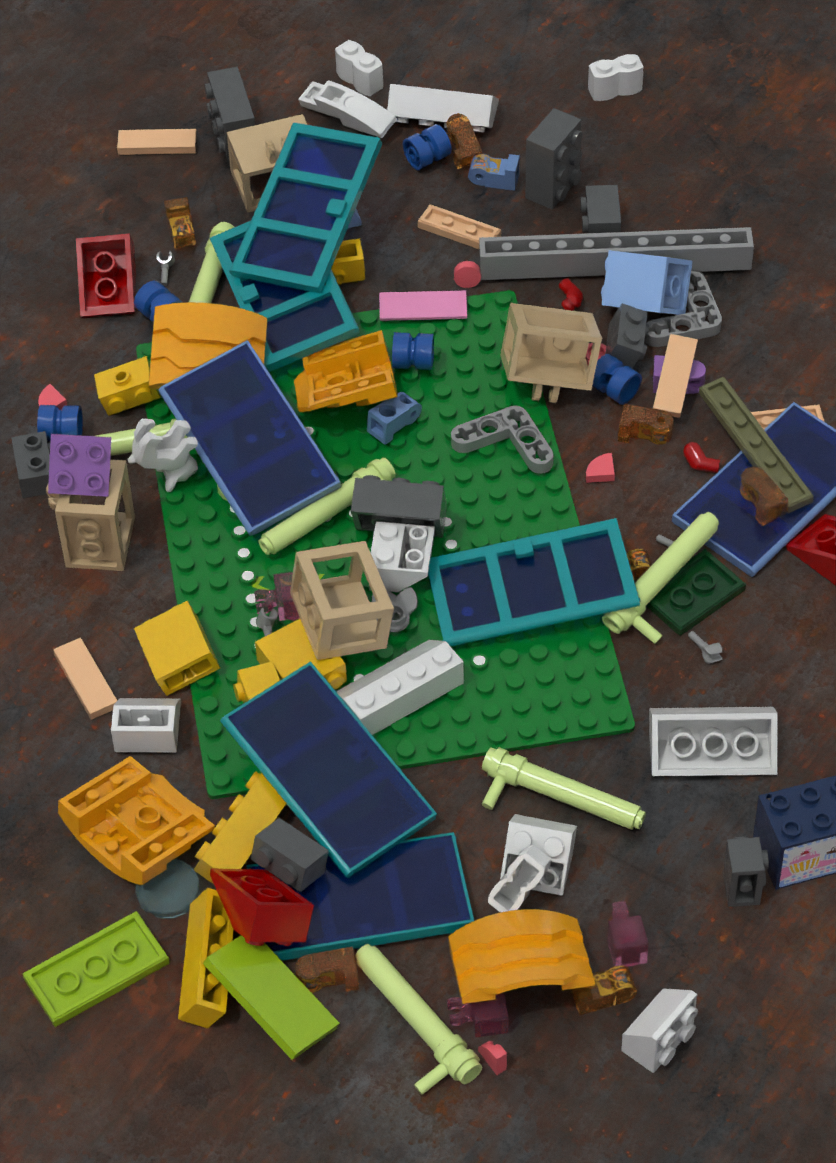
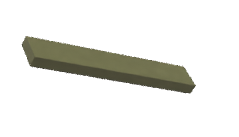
(754, 441)

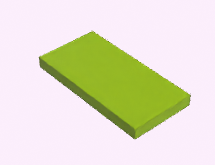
(95, 968)
(272, 995)

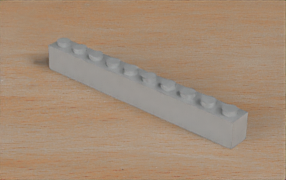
(586, 253)

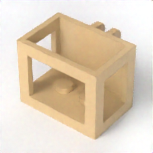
(255, 152)
(550, 348)
(92, 532)
(337, 609)

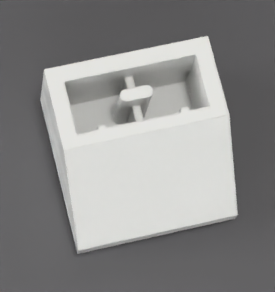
(402, 553)
(145, 724)
(551, 838)
(661, 1028)

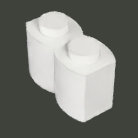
(359, 68)
(615, 77)
(519, 880)

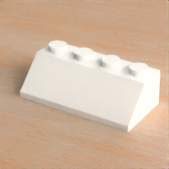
(438, 105)
(404, 685)
(713, 741)

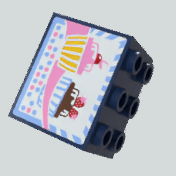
(798, 831)

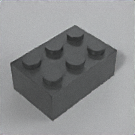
(227, 104)
(553, 158)
(398, 503)

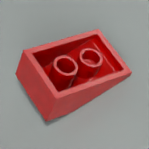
(106, 275)
(818, 547)
(262, 906)

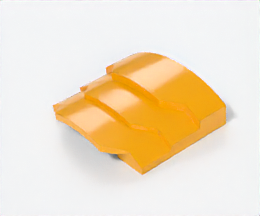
(196, 333)
(347, 374)
(133, 820)
(518, 952)

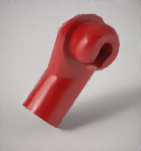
(573, 295)
(698, 460)

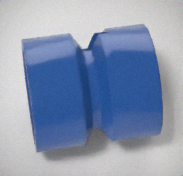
(428, 146)
(153, 295)
(413, 351)
(615, 379)
(64, 421)

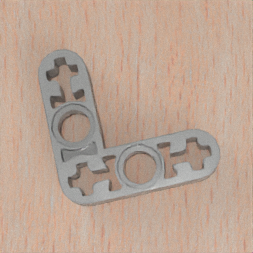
(694, 320)
(506, 428)

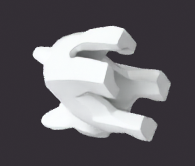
(165, 452)

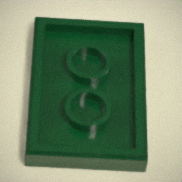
(696, 592)

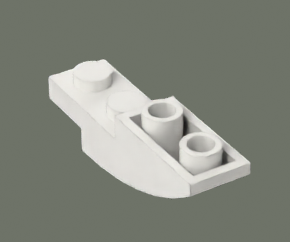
(349, 106)

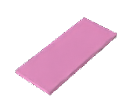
(423, 305)

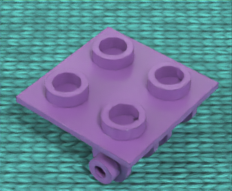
(79, 465)

